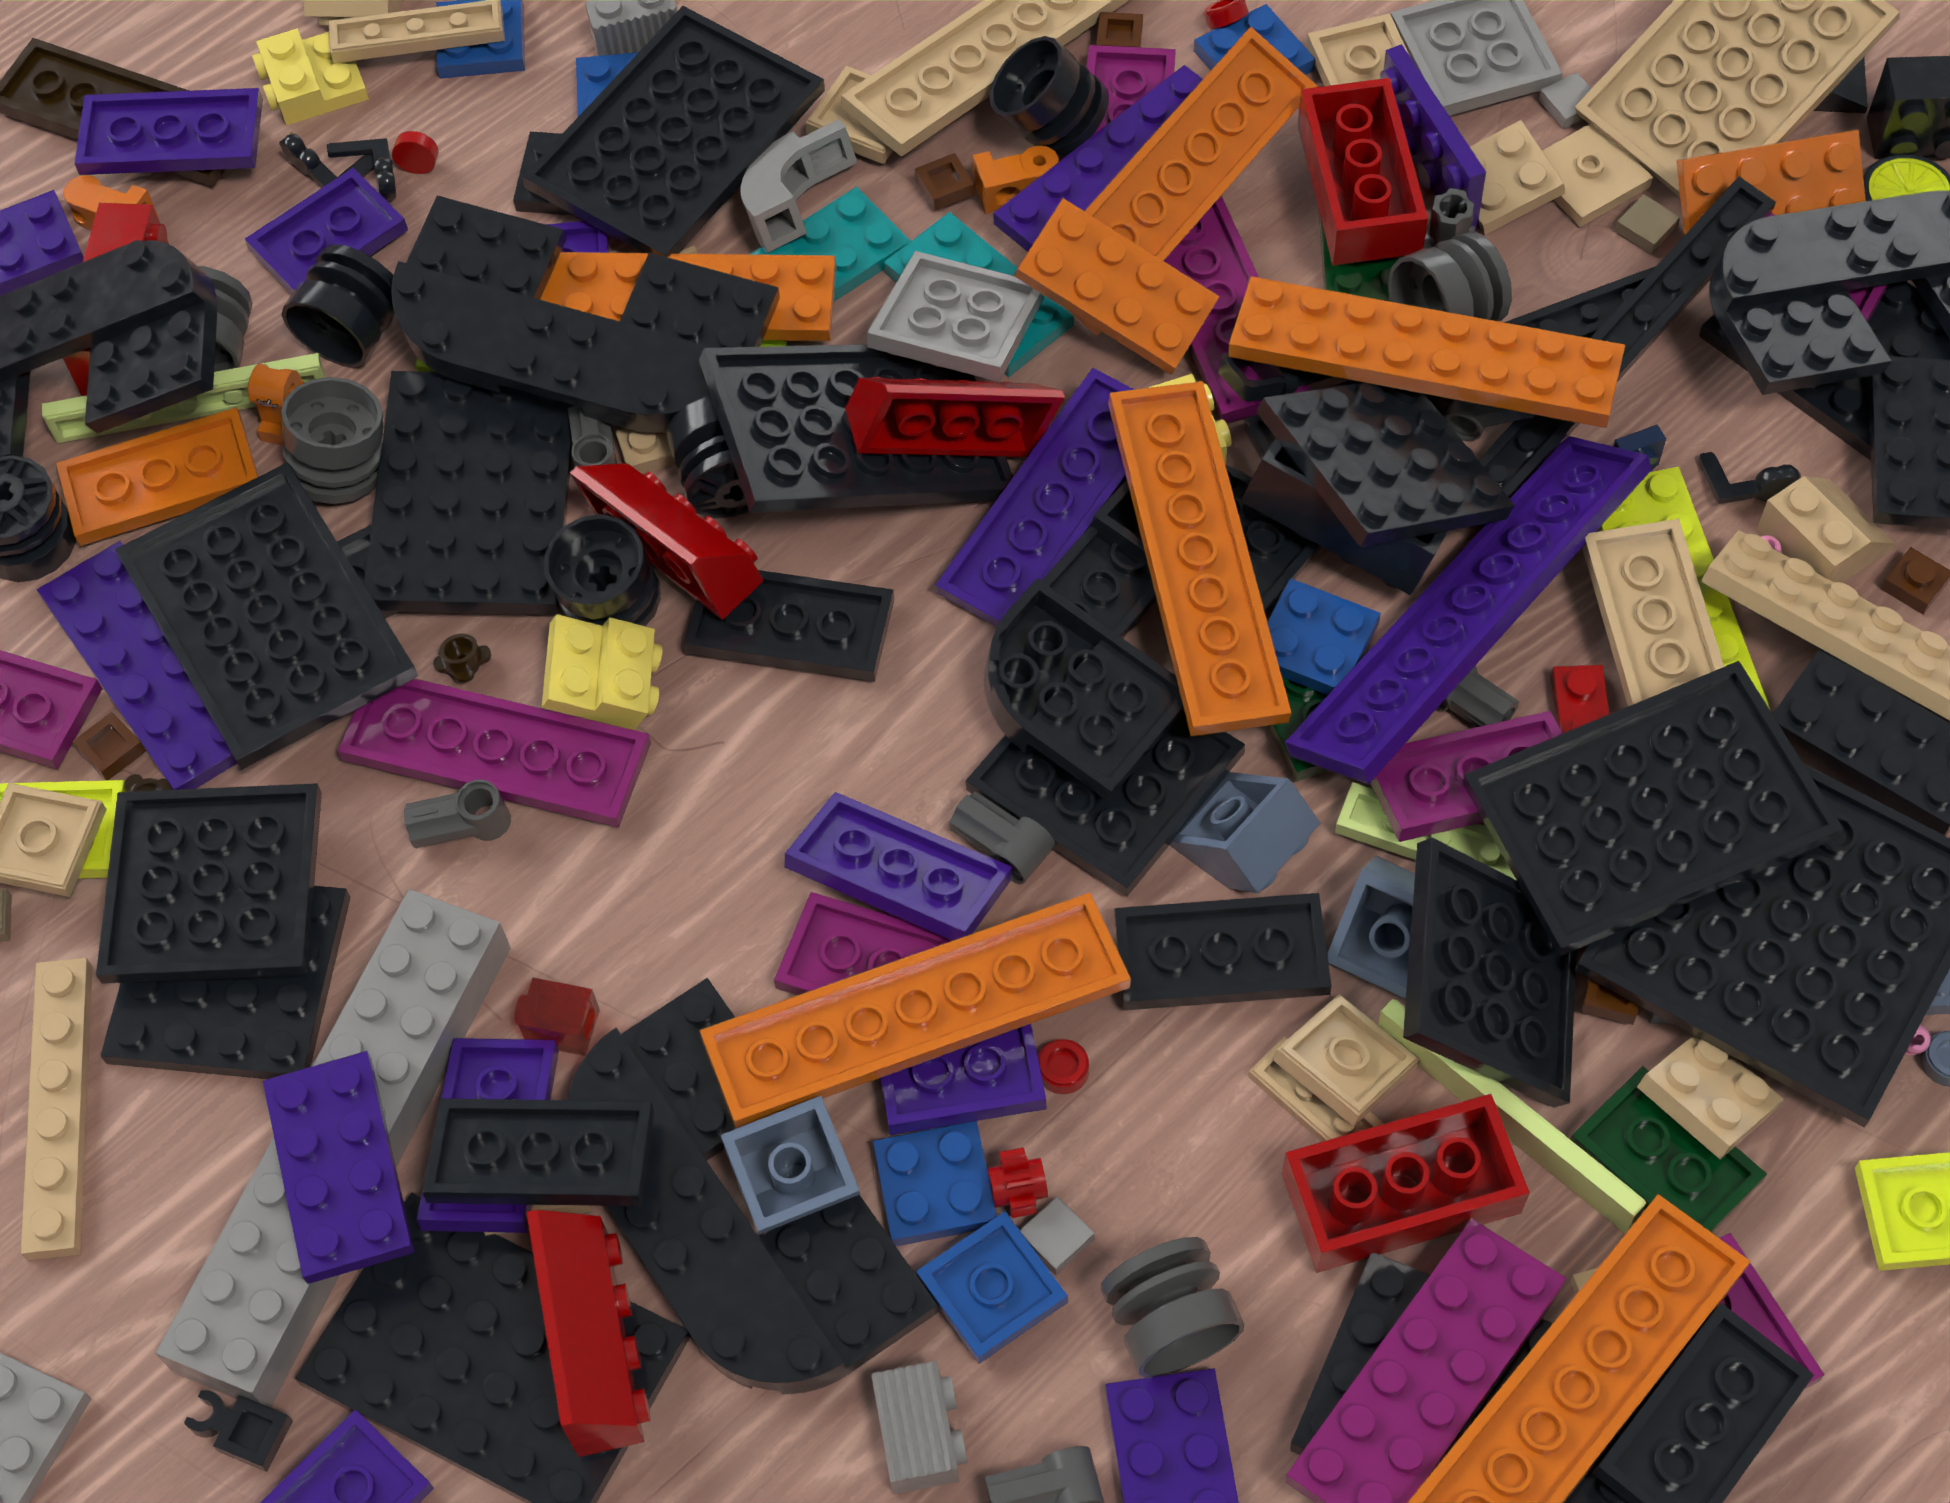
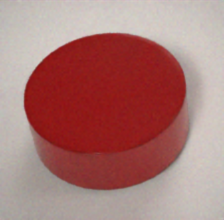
(1225, 12)
(415, 152)
(1063, 1066)

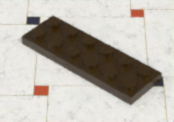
(50, 85)

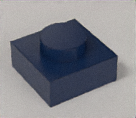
(1646, 441)

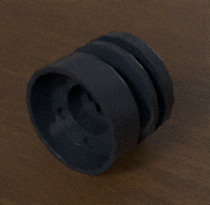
(1049, 96)
(341, 306)
(705, 461)
(33, 522)
(602, 572)

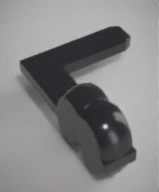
(381, 157)
(309, 162)
(1766, 484)

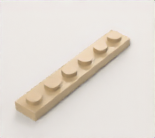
(57, 1110)

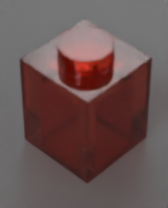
(558, 1014)

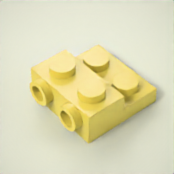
(305, 77)
(601, 671)

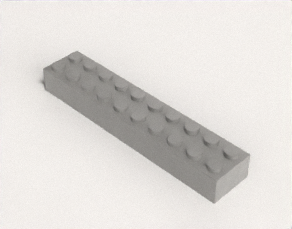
(415, 996)

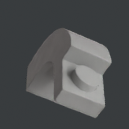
(785, 173)

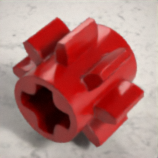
(1018, 1182)

